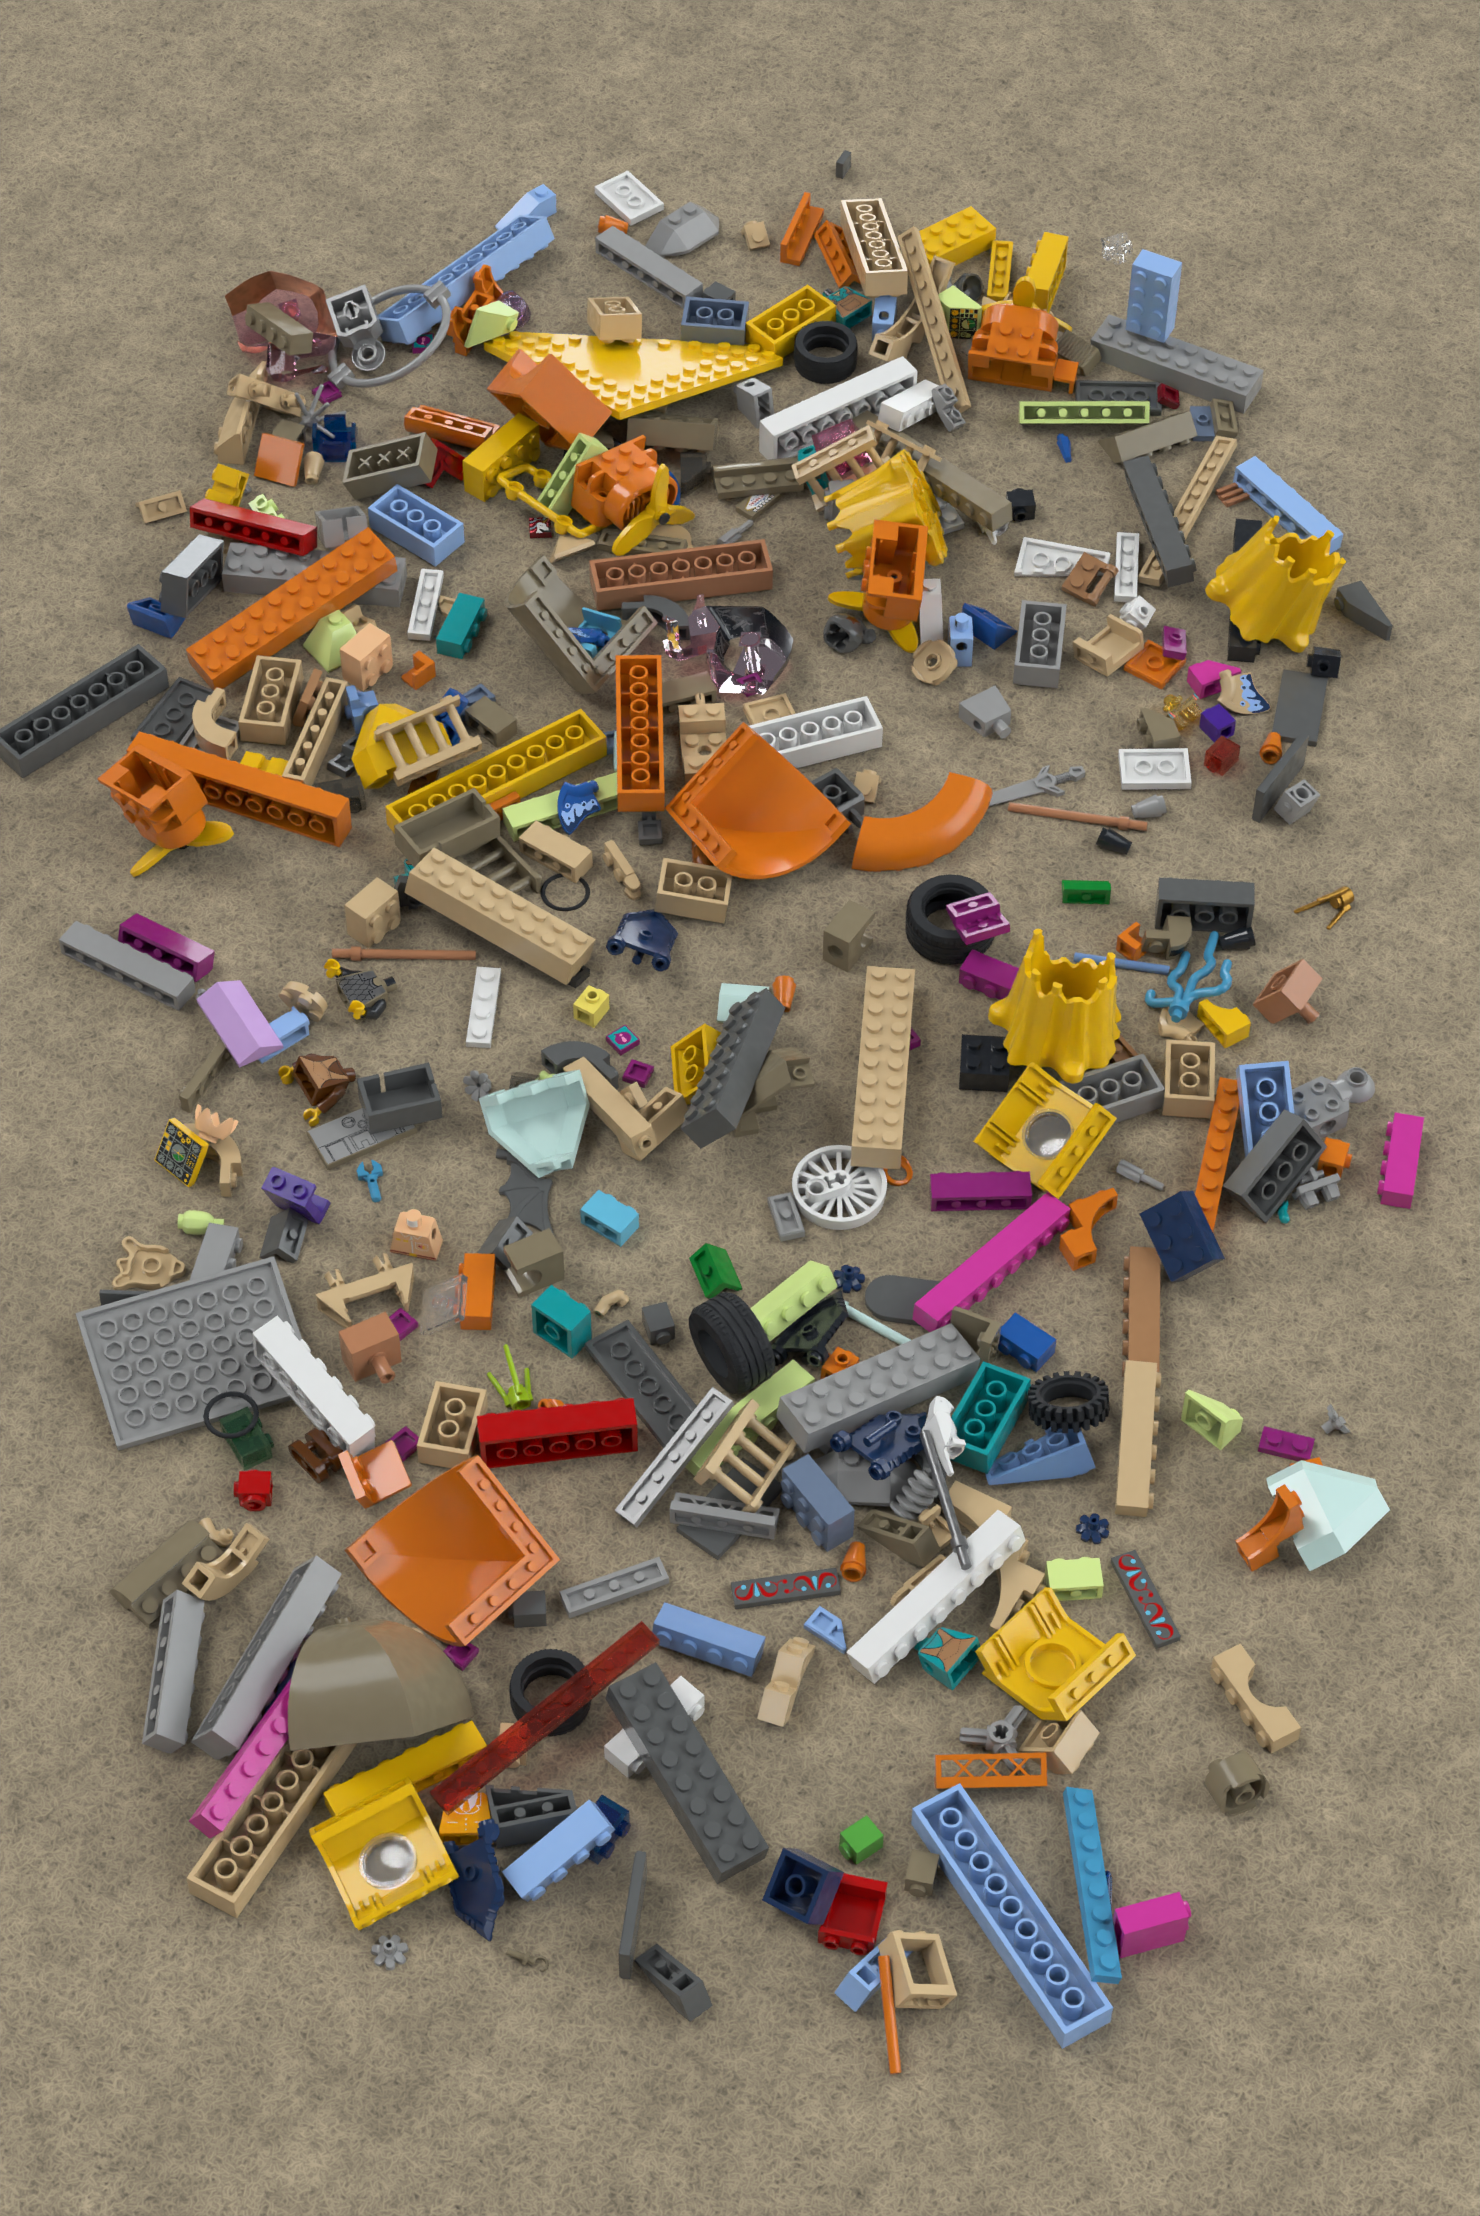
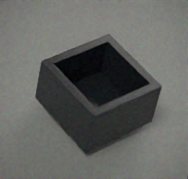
(983, 1064)

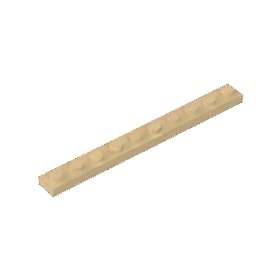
(933, 316)
(1194, 499)

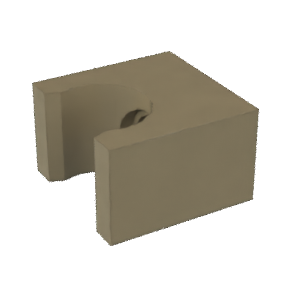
(845, 936)
(535, 1262)

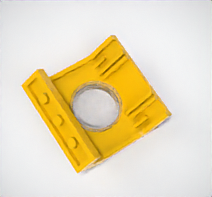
(1044, 1130)
(383, 1853)

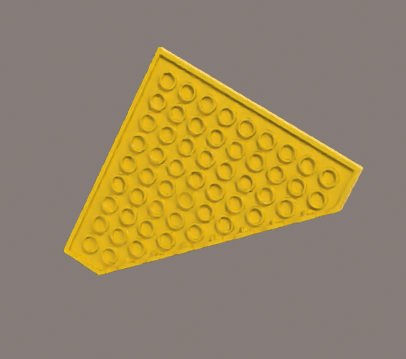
(642, 372)

